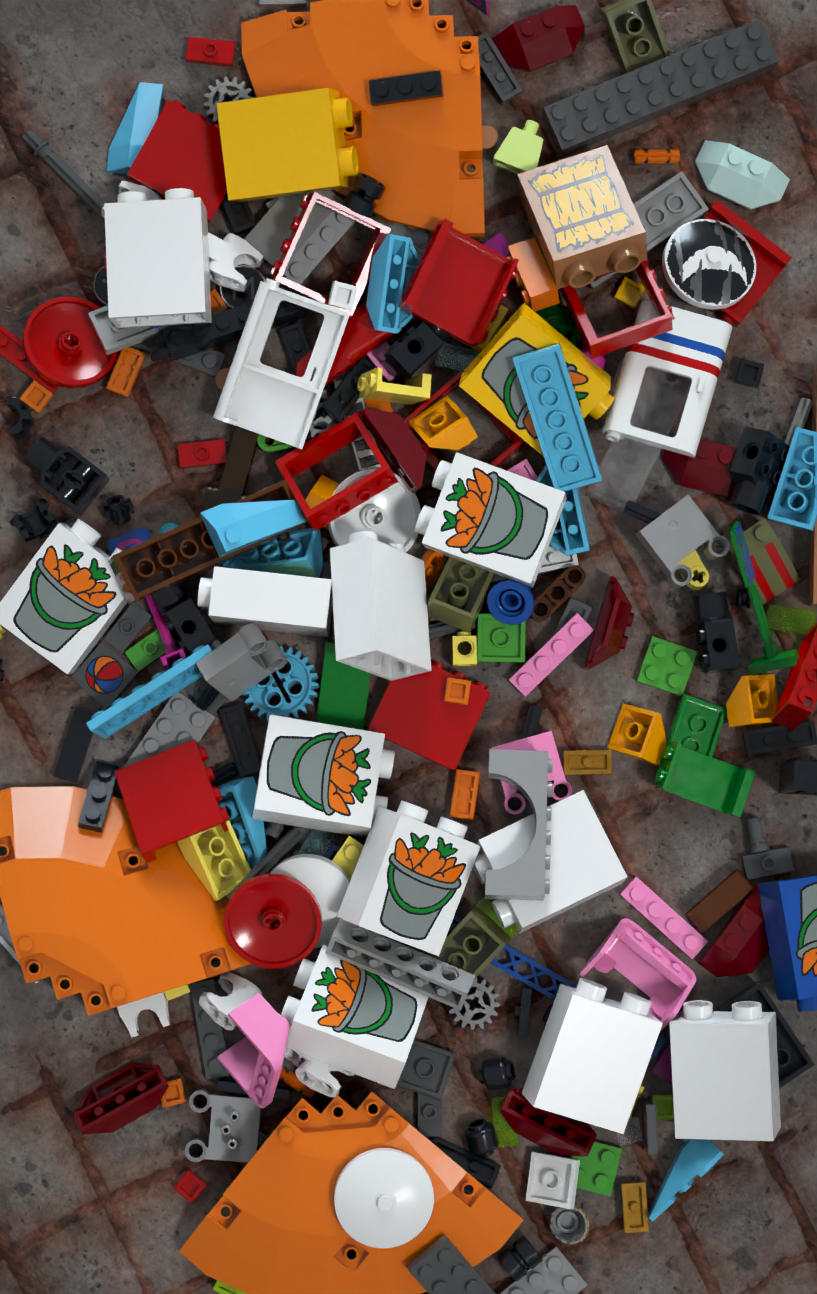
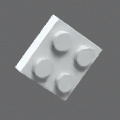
(552, 1180)

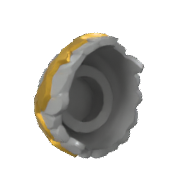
(569, 1225)

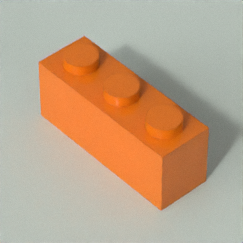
(533, 275)

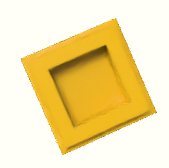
(629, 292)

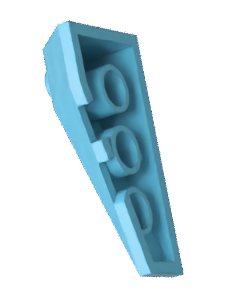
(135, 127)
(796, 492)
(246, 523)
(295, 556)
(239, 802)
(692, 1160)

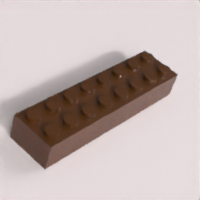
(181, 552)

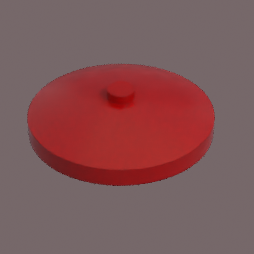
(64, 344)
(273, 921)

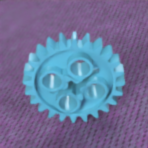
(299, 674)

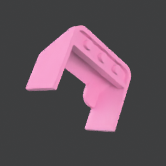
(646, 966)
(260, 1055)

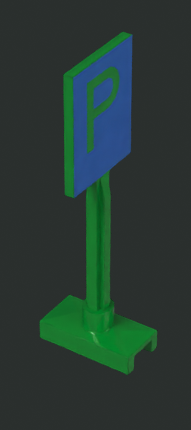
(772, 659)

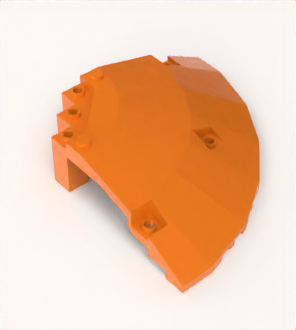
(408, 146)
(92, 914)
(285, 1219)

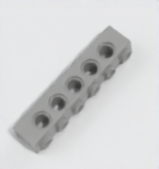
(400, 964)

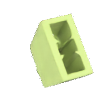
(520, 149)

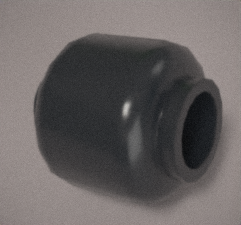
(496, 1073)
(481, 1138)

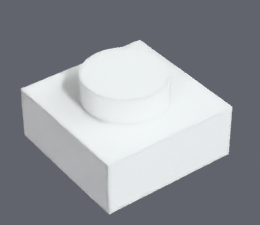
(342, 295)

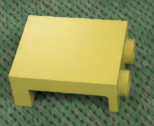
(414, 391)

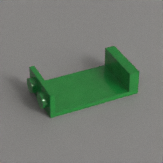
(342, 692)
(704, 779)

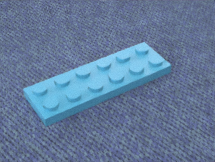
(557, 418)
(150, 695)

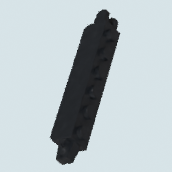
(225, 328)

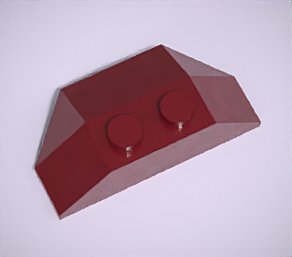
(541, 38)
(398, 443)
(706, 471)
(610, 625)
(740, 942)
(120, 1098)
(547, 1129)

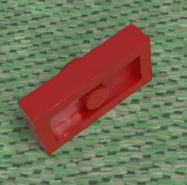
(210, 51)
(202, 454)

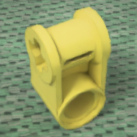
(695, 564)

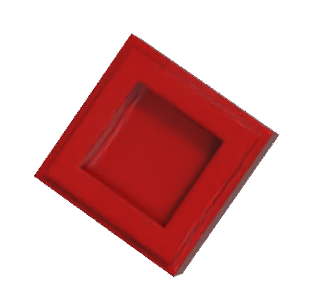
(190, 1186)

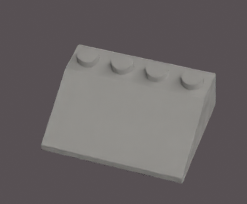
(316, 240)

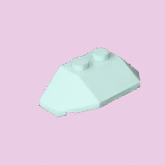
(740, 175)

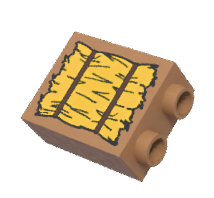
(583, 218)

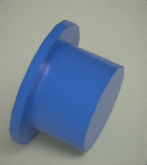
(510, 602)

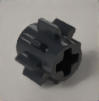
(118, 509)

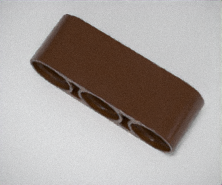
(565, 585)
(719, 900)

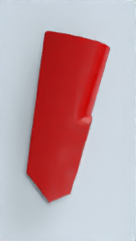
(357, 341)

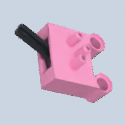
(534, 742)

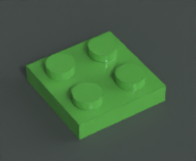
(500, 641)
(666, 666)
(599, 1168)

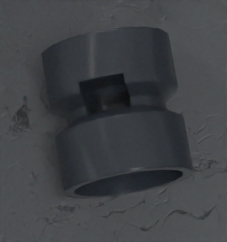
(364, 203)
(519, 1258)

